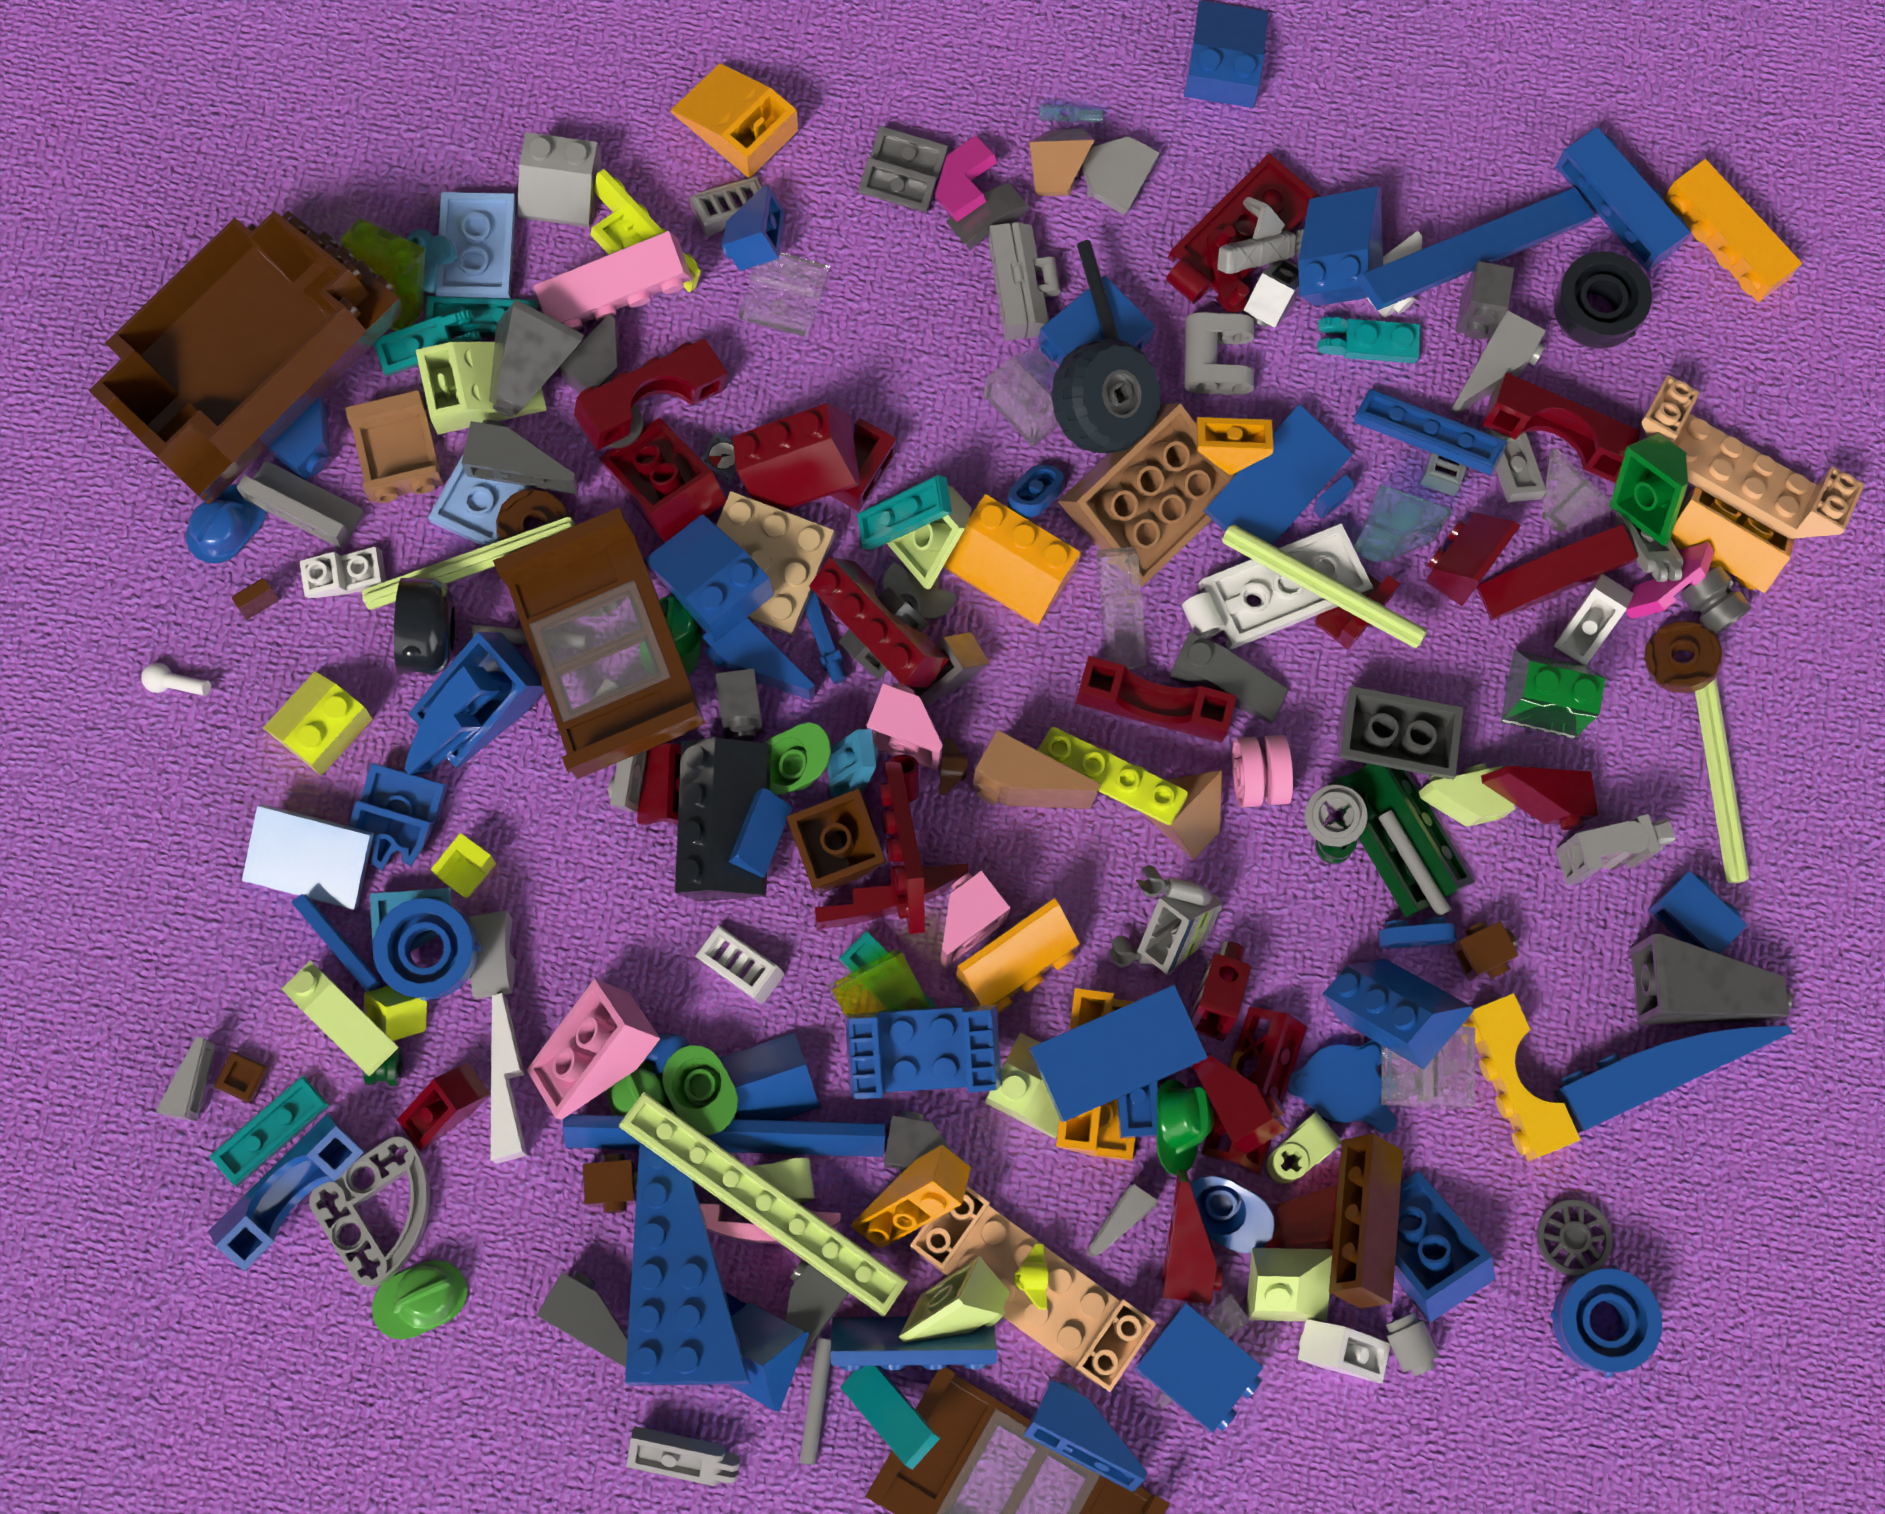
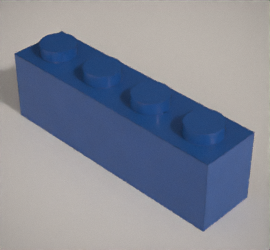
(1622, 198)

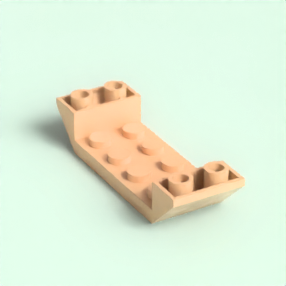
(1748, 478)
(1081, 1319)

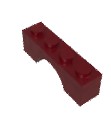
(687, 373)
(1525, 407)
(900, 648)
(1186, 710)

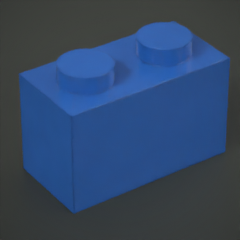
(1697, 914)

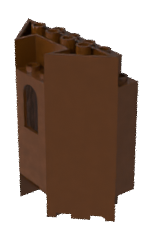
(242, 346)

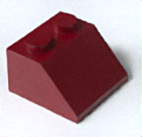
(1470, 555)

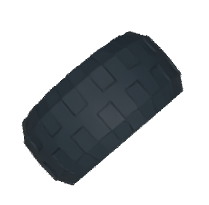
(1105, 396)

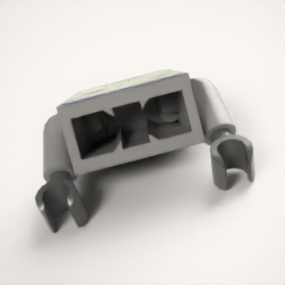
(1176, 926)

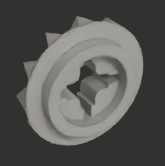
(1337, 798)

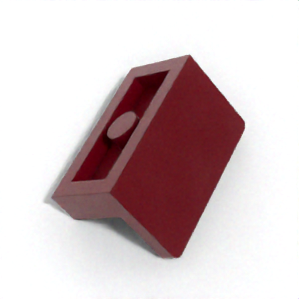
(1347, 627)
(660, 785)

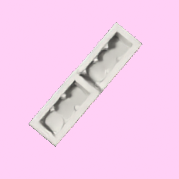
(506, 1063)

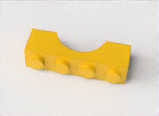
(1537, 1124)

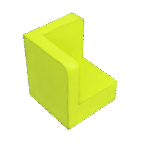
(463, 866)
(395, 1013)

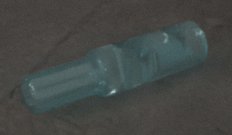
(1052, 113)

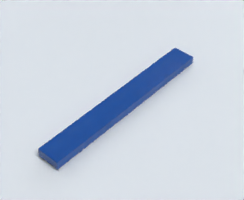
(1484, 243)
(743, 1136)

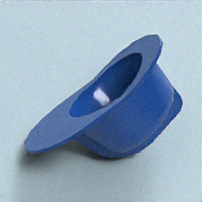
(223, 527)
(1233, 1213)

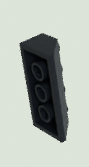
(714, 799)

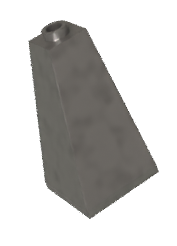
(1695, 985)

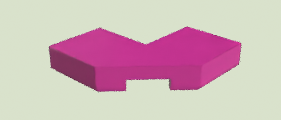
(955, 189)
(1658, 596)

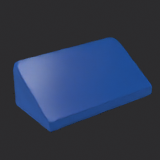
(760, 832)

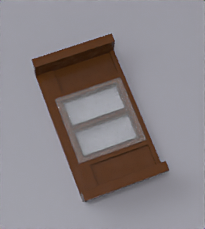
(600, 643)
(992, 1468)

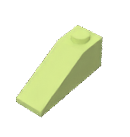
(339, 1018)

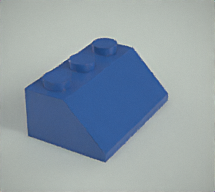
(1396, 1009)

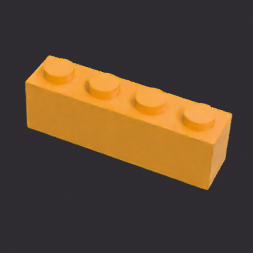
(1731, 231)

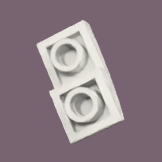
(342, 575)

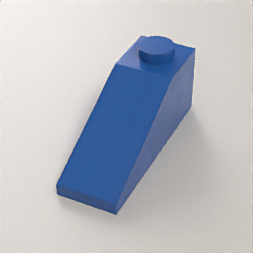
(749, 648)
(1080, 1433)

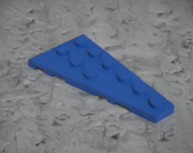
(677, 1296)

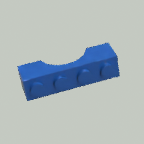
(255, 1219)

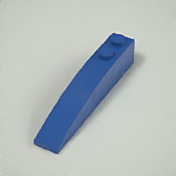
(1652, 1072)

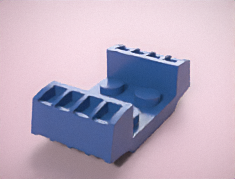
(923, 1050)

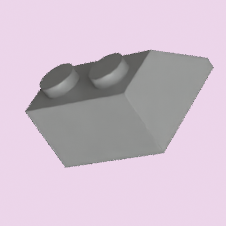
(557, 179)

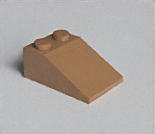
(1027, 778)

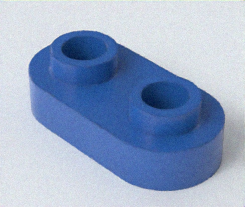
(1035, 490)
(1401, 935)

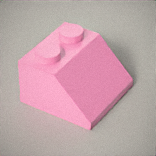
(904, 727)
(972, 916)

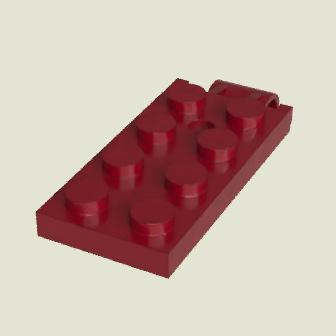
(1267, 183)
(902, 847)

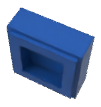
(1333, 497)

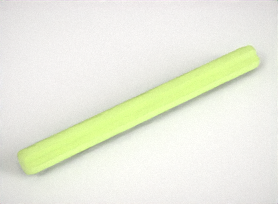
(464, 564)
(1324, 586)
(1722, 784)

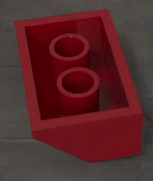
(798, 457)

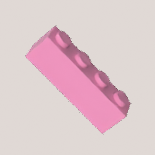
(615, 282)

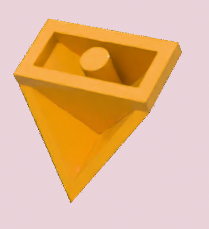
(1234, 441)

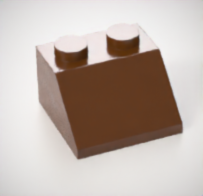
(836, 841)

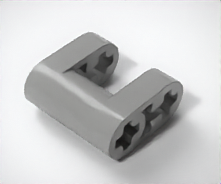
(1202, 338)

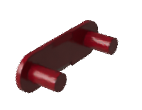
(1230, 286)

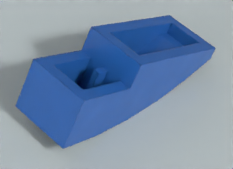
(450, 719)

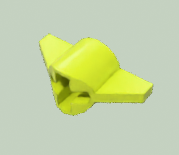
(1033, 1276)

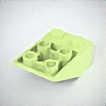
(459, 384)

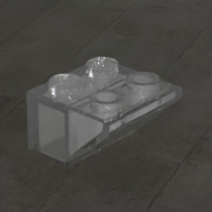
(1023, 394)
(1444, 1082)

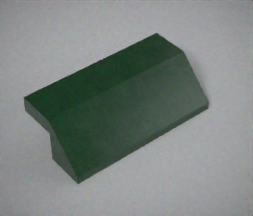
(1396, 790)

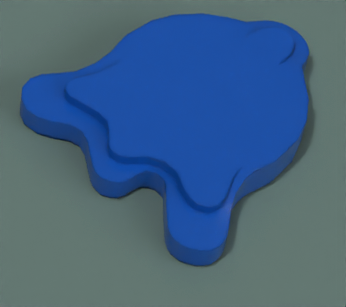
(1345, 1086)

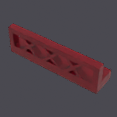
(1276, 1061)

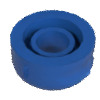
(394, 943)
(1638, 1315)

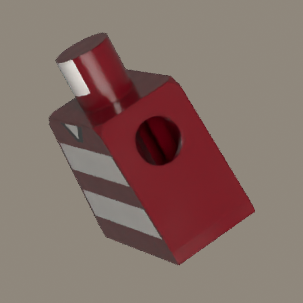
(1221, 992)

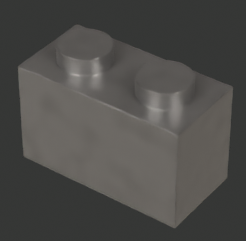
(1484, 300)
(739, 704)

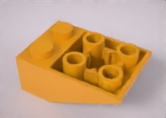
(738, 118)

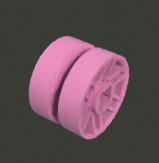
(1262, 771)

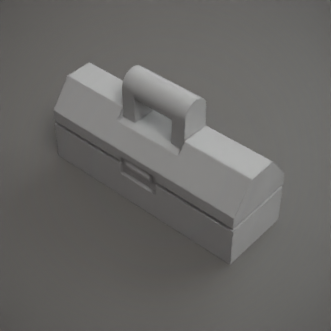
(1014, 269)

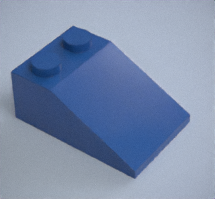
(1226, 54)
(1340, 245)
(710, 576)
(511, 673)
(1436, 1252)

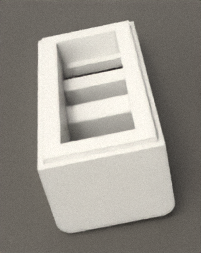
(766, 982)

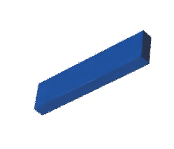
(1430, 431)

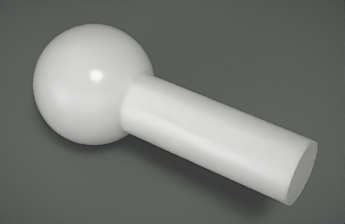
(159, 677)

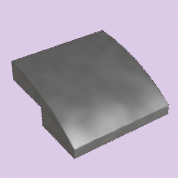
(903, 169)

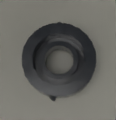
(1612, 278)
(423, 626)

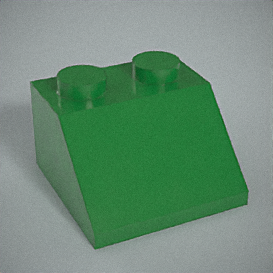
(1652, 486)

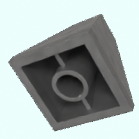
(526, 355)

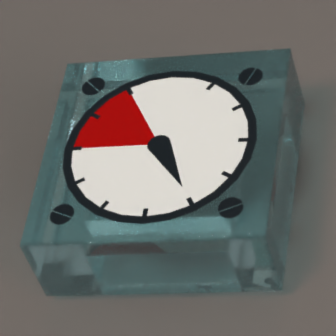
(721, 458)

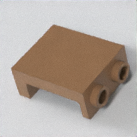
(395, 447)

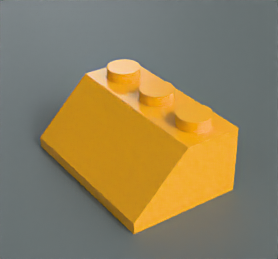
(1738, 541)
(1012, 560)
(1019, 958)

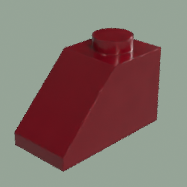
(443, 1105)

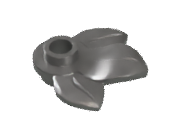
(927, 602)

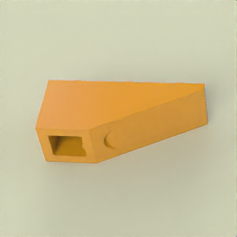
(916, 1197)

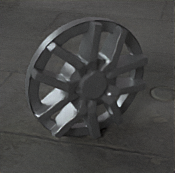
(1574, 1237)

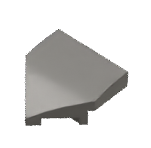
(1117, 171)

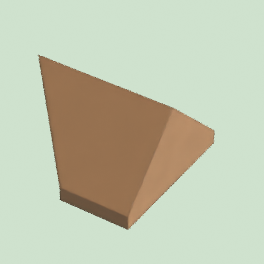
(1057, 160)
(1200, 814)

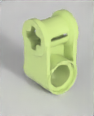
(1306, 1146)
(790, 1176)

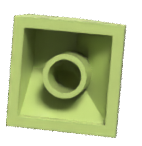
(929, 547)
(1023, 1090)
(1289, 1284)
(957, 1304)

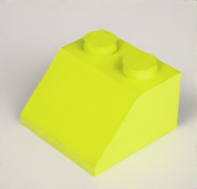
(318, 722)

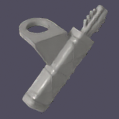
(1266, 246)

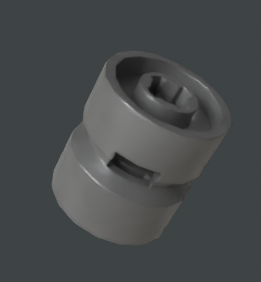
(1716, 601)

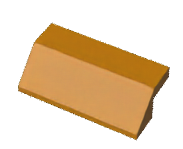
(1098, 1129)

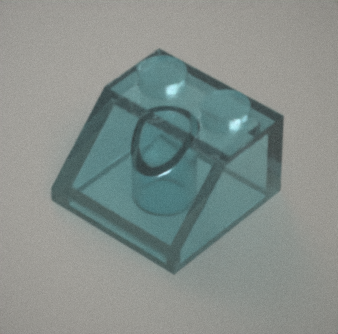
(1398, 524)

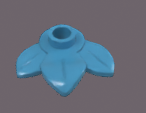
(438, 252)

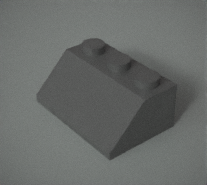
(1399, 732)

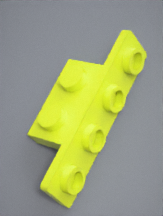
(628, 222)
(1118, 778)

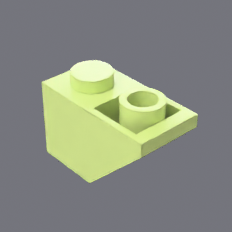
(1466, 797)

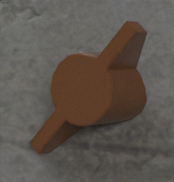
(953, 767)

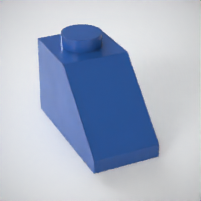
(754, 231)
(305, 442)

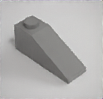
(1509, 351)

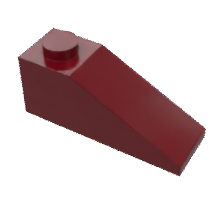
(1547, 793)
(1243, 1108)
(1189, 1259)

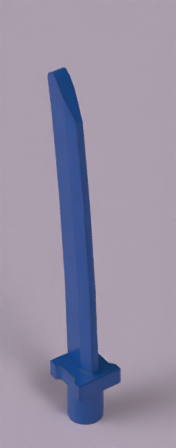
(831, 659)

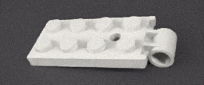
(1282, 600)

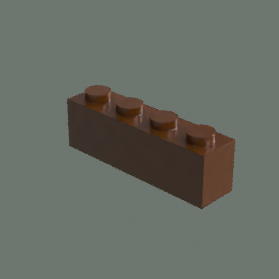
(1366, 1221)

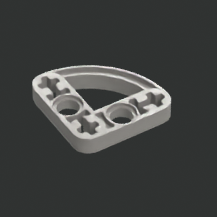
(351, 1197)

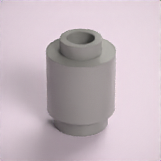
(1412, 1344)

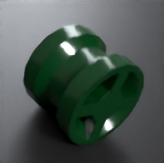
(1334, 854)
(389, 1071)

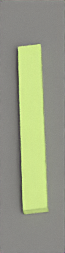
(763, 1204)

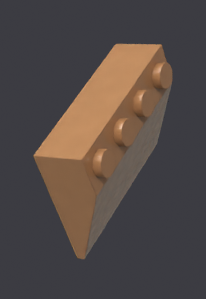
(1149, 493)

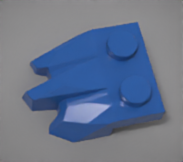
(398, 811)

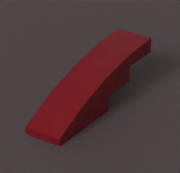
(1557, 572)
(881, 901)

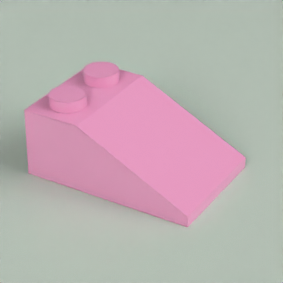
(592, 1048)

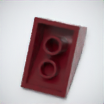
(664, 479)

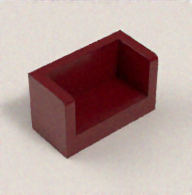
(873, 454)

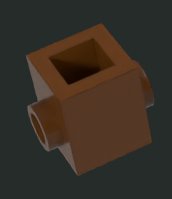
(1486, 950)
(610, 1183)

